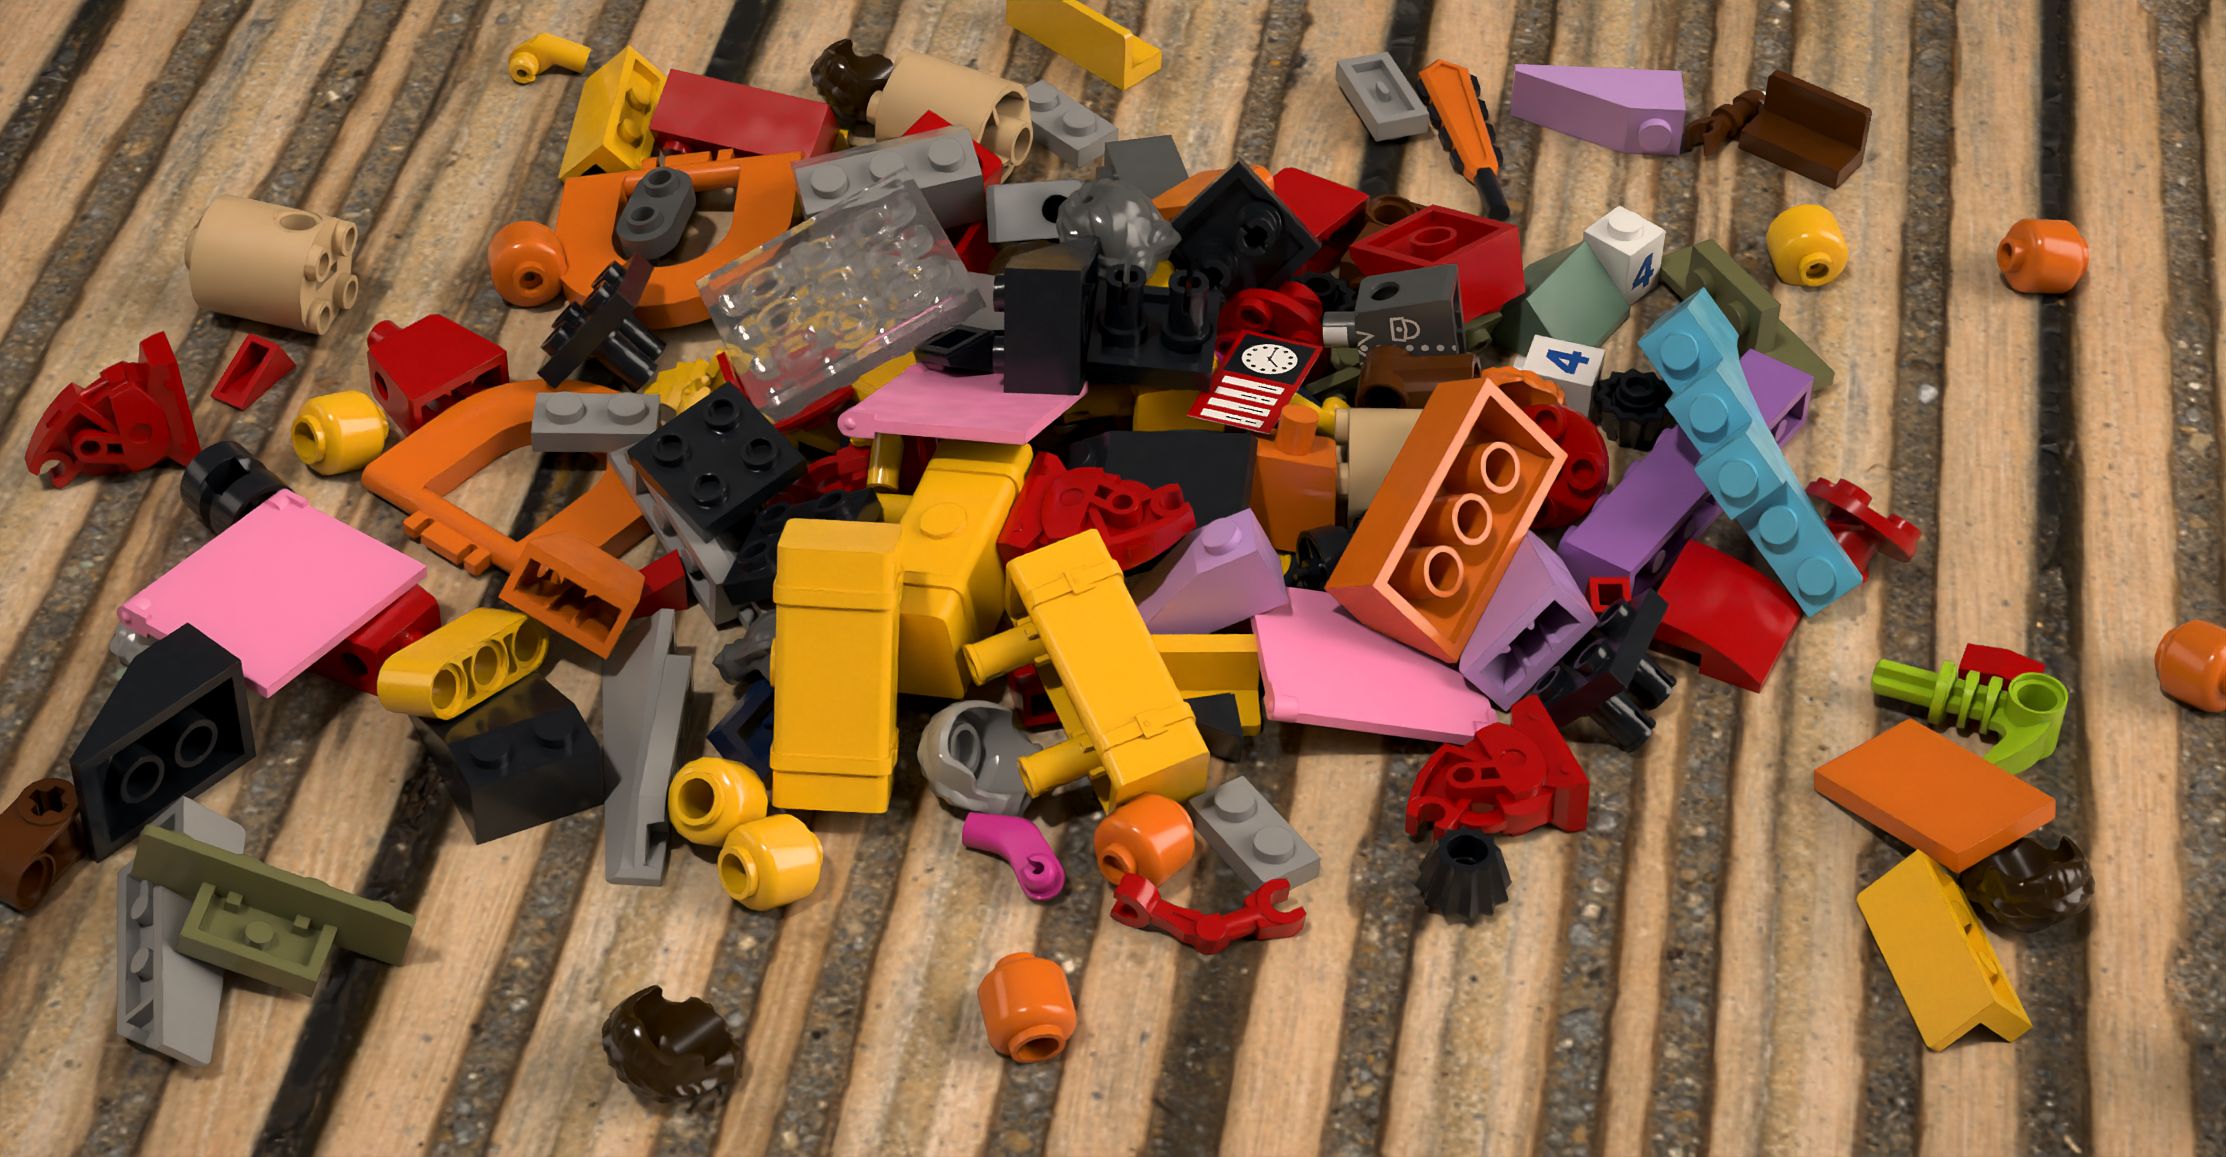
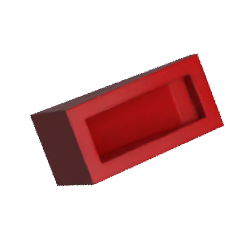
(252, 372)
(663, 586)

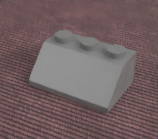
(938, 160)

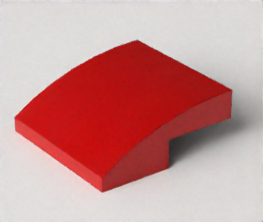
(1726, 615)

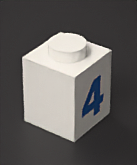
(1628, 250)
(1568, 365)

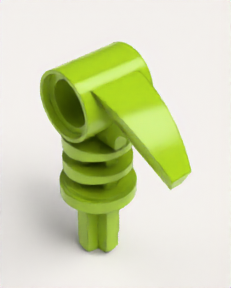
(2024, 716)

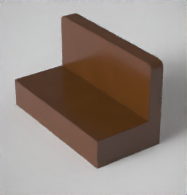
(1808, 130)

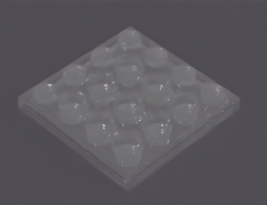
(838, 296)

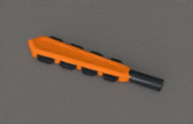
(1463, 129)

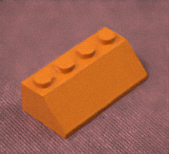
(1447, 519)

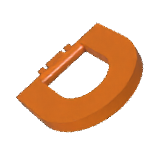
(594, 203)
(465, 441)

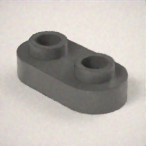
(656, 213)

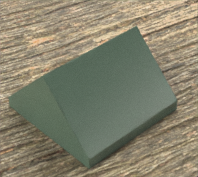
(1564, 300)

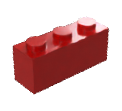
(717, 115)

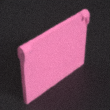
(953, 405)
(276, 589)
(1340, 674)

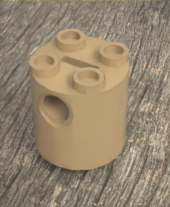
(985, 104)
(272, 263)
(1365, 452)

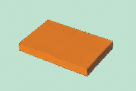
(1934, 795)

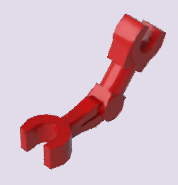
(1142, 904)

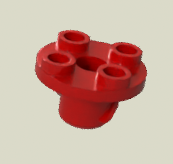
(1287, 313)
(1583, 472)
(1860, 528)

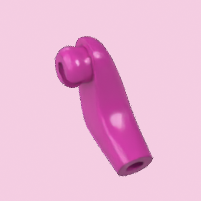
(1022, 846)

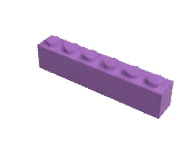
(1663, 500)

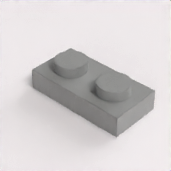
(1382, 96)
(1067, 126)
(593, 421)
(1252, 835)

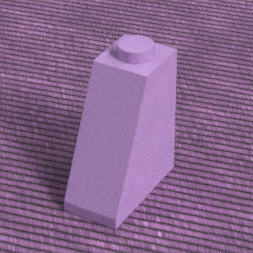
(1526, 624)

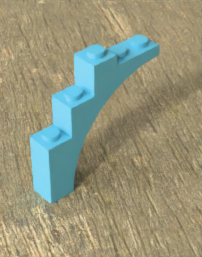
(1740, 458)

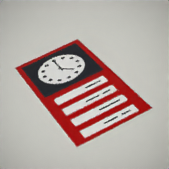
(1255, 381)

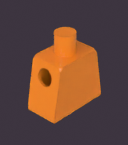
(1293, 478)
(576, 590)

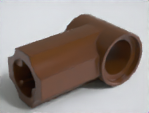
(1401, 381)

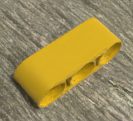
(462, 663)

